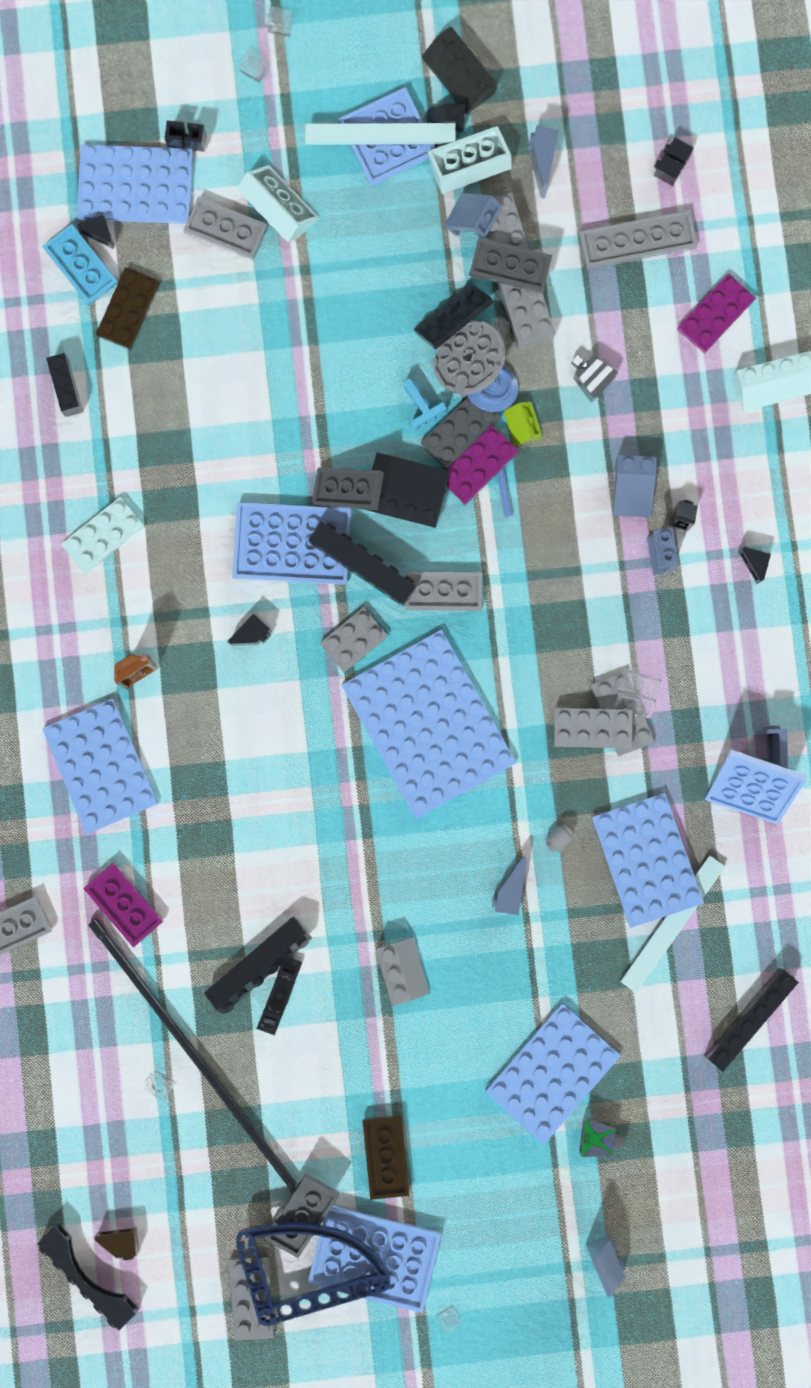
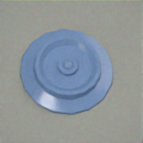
(498, 394)

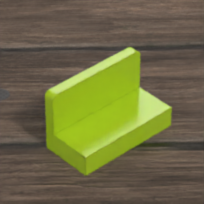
(522, 423)

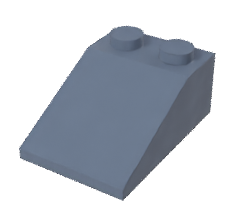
(542, 149)
(634, 485)
(606, 1263)

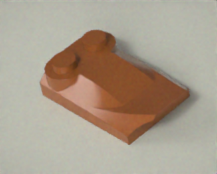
(133, 669)

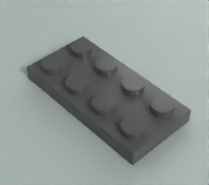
(510, 265)
(458, 432)
(347, 488)
(308, 1204)

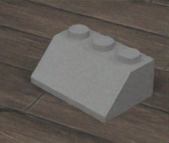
(402, 971)

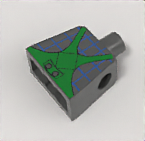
(599, 1138)

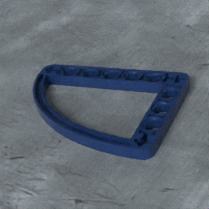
(332, 1291)

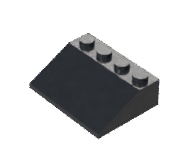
(410, 489)

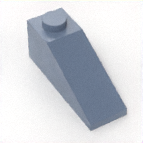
(510, 892)

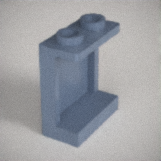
(473, 214)
(662, 551)
(777, 745)

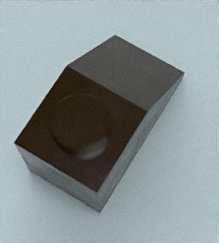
(120, 1243)

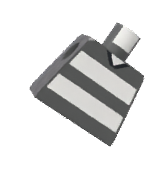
(593, 375)

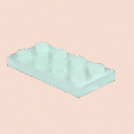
(102, 535)

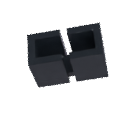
(177, 138)
(674, 160)

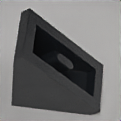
(98, 230)
(756, 562)

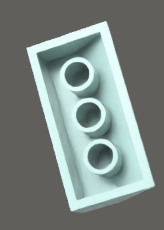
(470, 159)
(277, 202)
(774, 381)

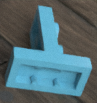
(422, 404)

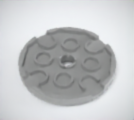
(485, 365)

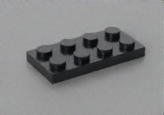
(453, 315)

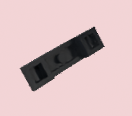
(279, 996)

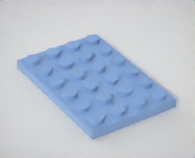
(135, 184)
(275, 543)
(100, 766)
(647, 860)
(552, 1073)
(403, 1248)

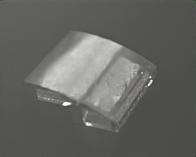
(637, 693)

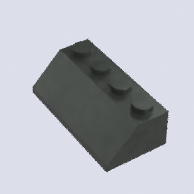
(459, 70)

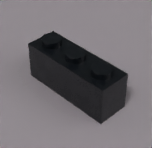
(64, 384)

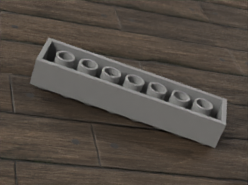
(524, 308)

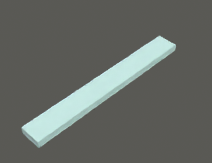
(379, 133)
(669, 929)

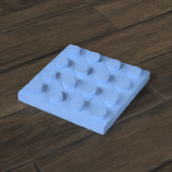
(387, 160)
(755, 787)

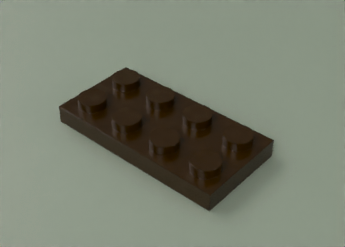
(128, 308)
(385, 1157)

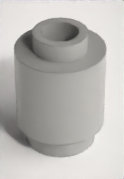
(559, 838)

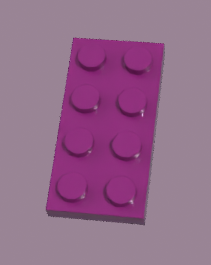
(716, 313)
(480, 464)
(123, 905)

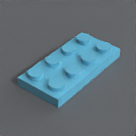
(80, 264)

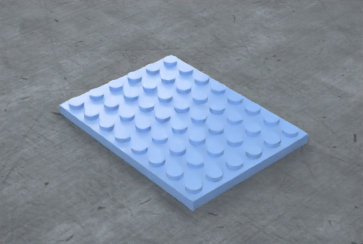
(428, 724)

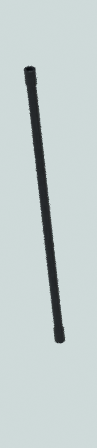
(102, 934)

